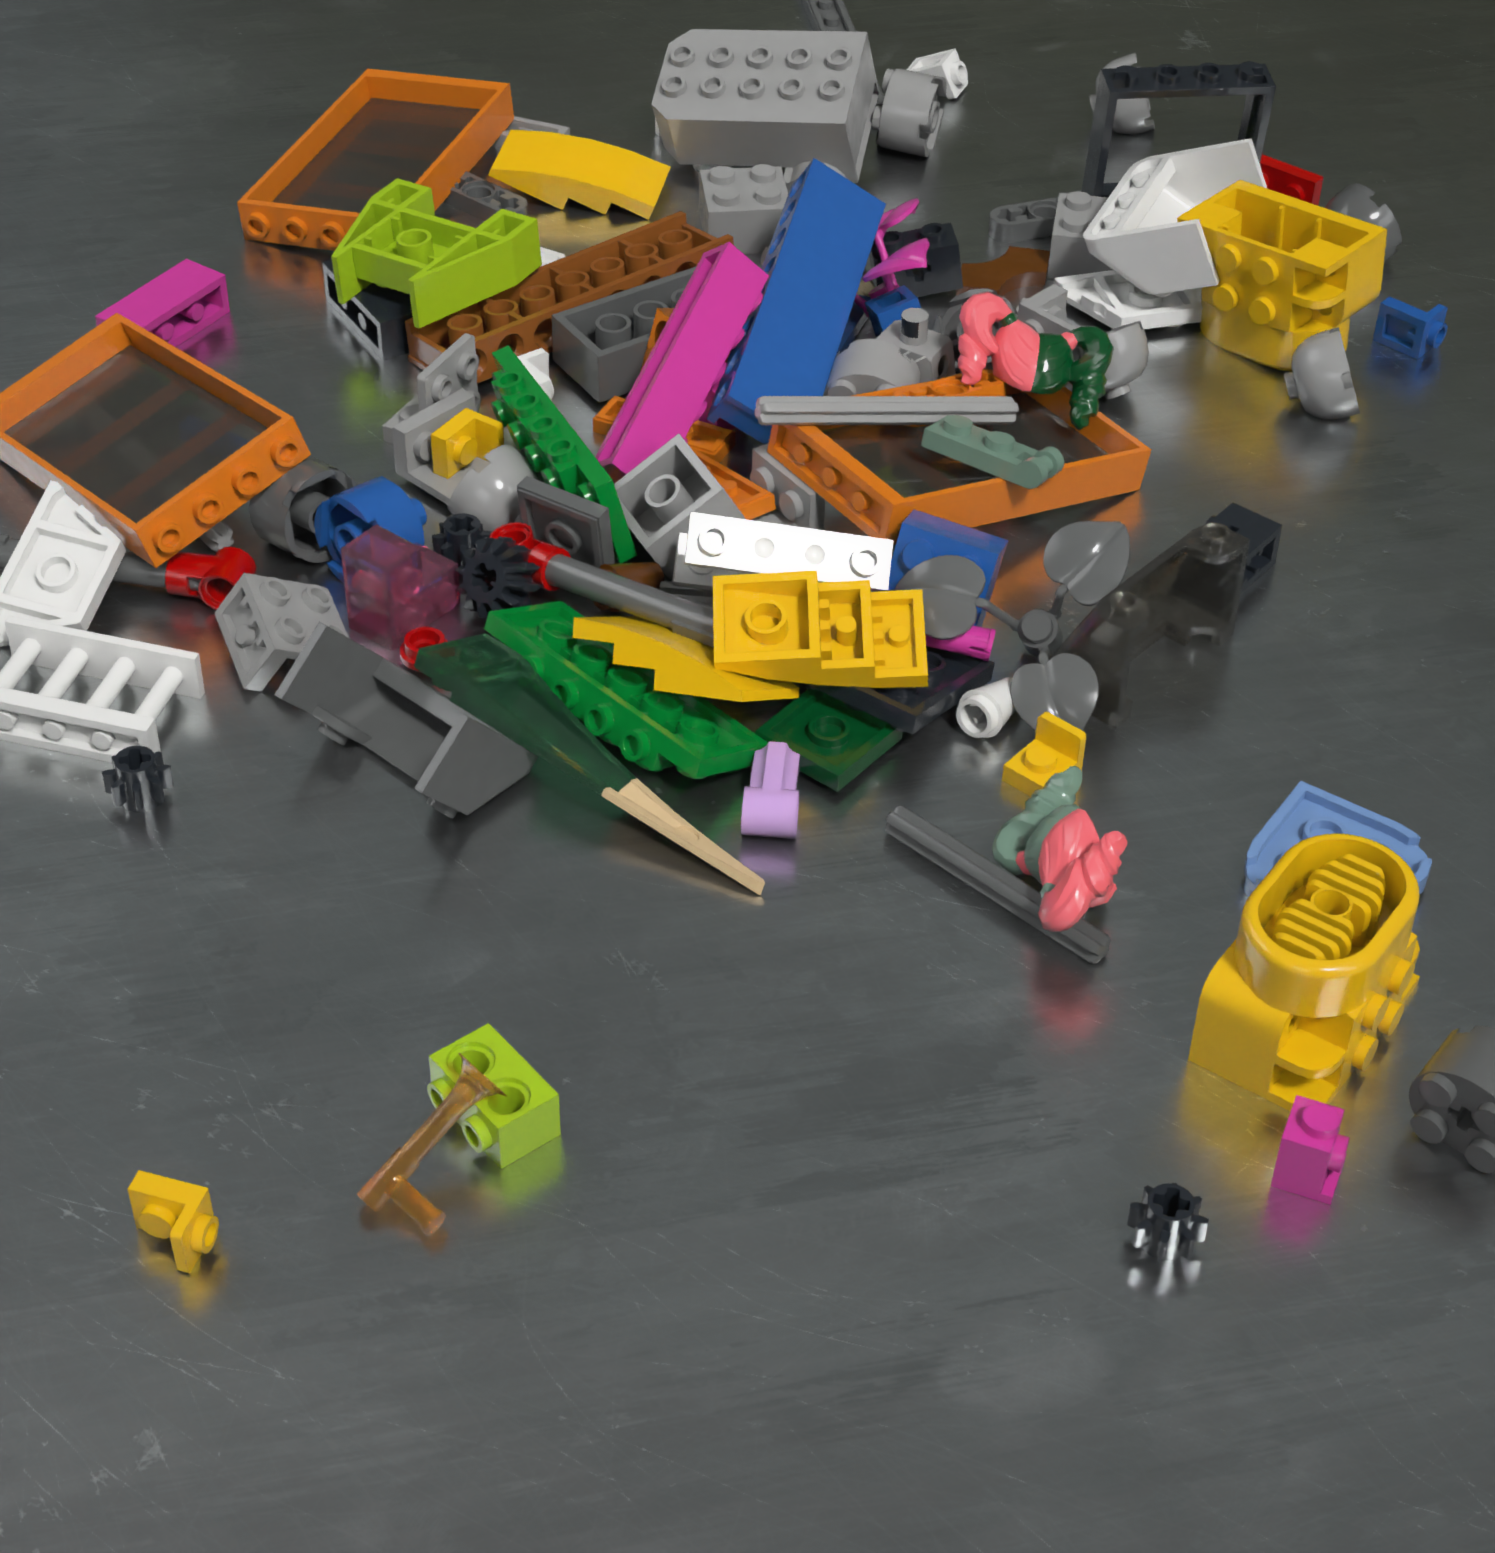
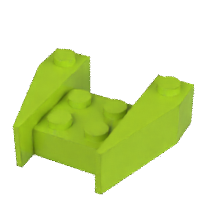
(433, 259)

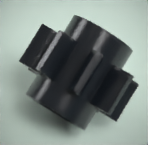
(458, 534)
(138, 779)
(1167, 1222)

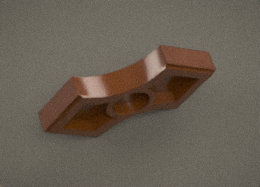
(1011, 271)

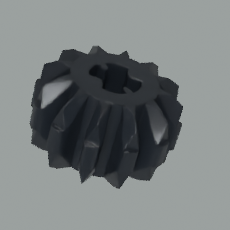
(496, 576)

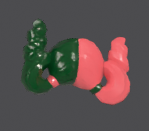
(1032, 359)

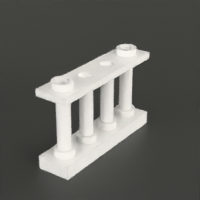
(744, 546)
(92, 727)

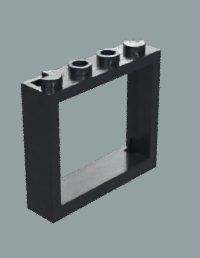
(1175, 81)

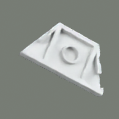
(1119, 302)
(59, 565)

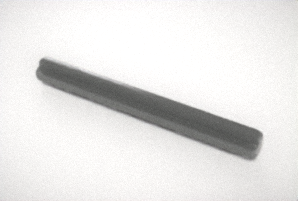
(991, 880)

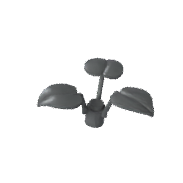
(1086, 561)

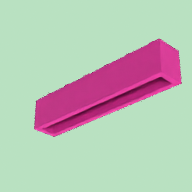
(685, 359)

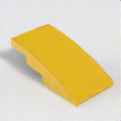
(580, 169)
(819, 632)
(678, 662)

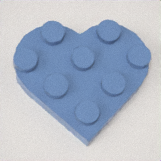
(1317, 812)

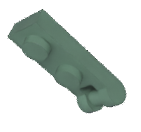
(992, 451)

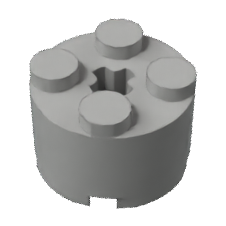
(910, 112)
(870, 367)

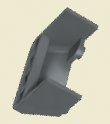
(404, 721)

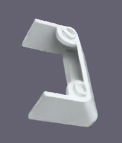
(1139, 226)

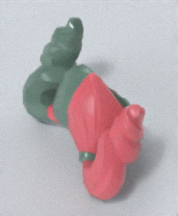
(1061, 851)

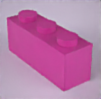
(175, 302)

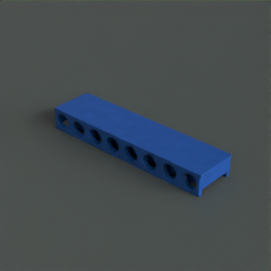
(807, 299)

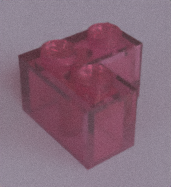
(395, 586)

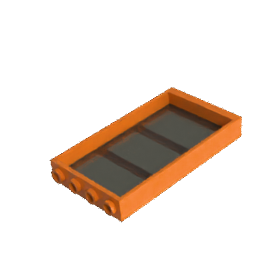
(371, 135)
(145, 437)
(884, 472)

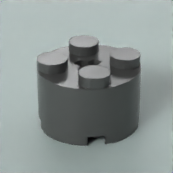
(288, 507)
(1457, 1096)

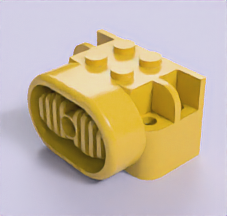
(1283, 271)
(1312, 971)

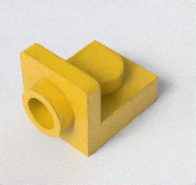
(463, 440)
(1052, 751)
(176, 1212)

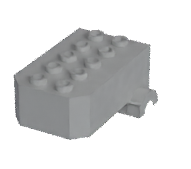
(768, 99)

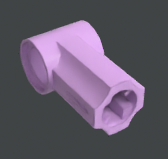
(772, 798)

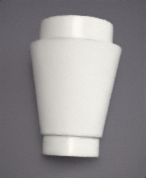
(985, 709)

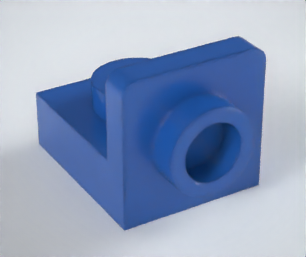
(1410, 328)

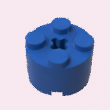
(362, 507)

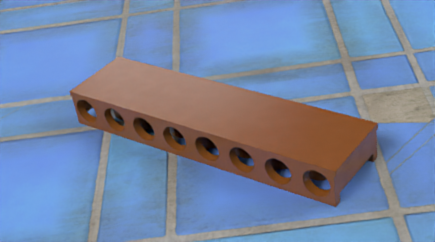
(525, 312)

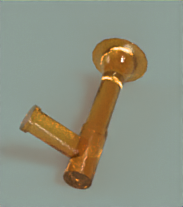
(392, 1177)

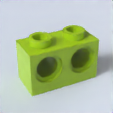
(498, 1124)

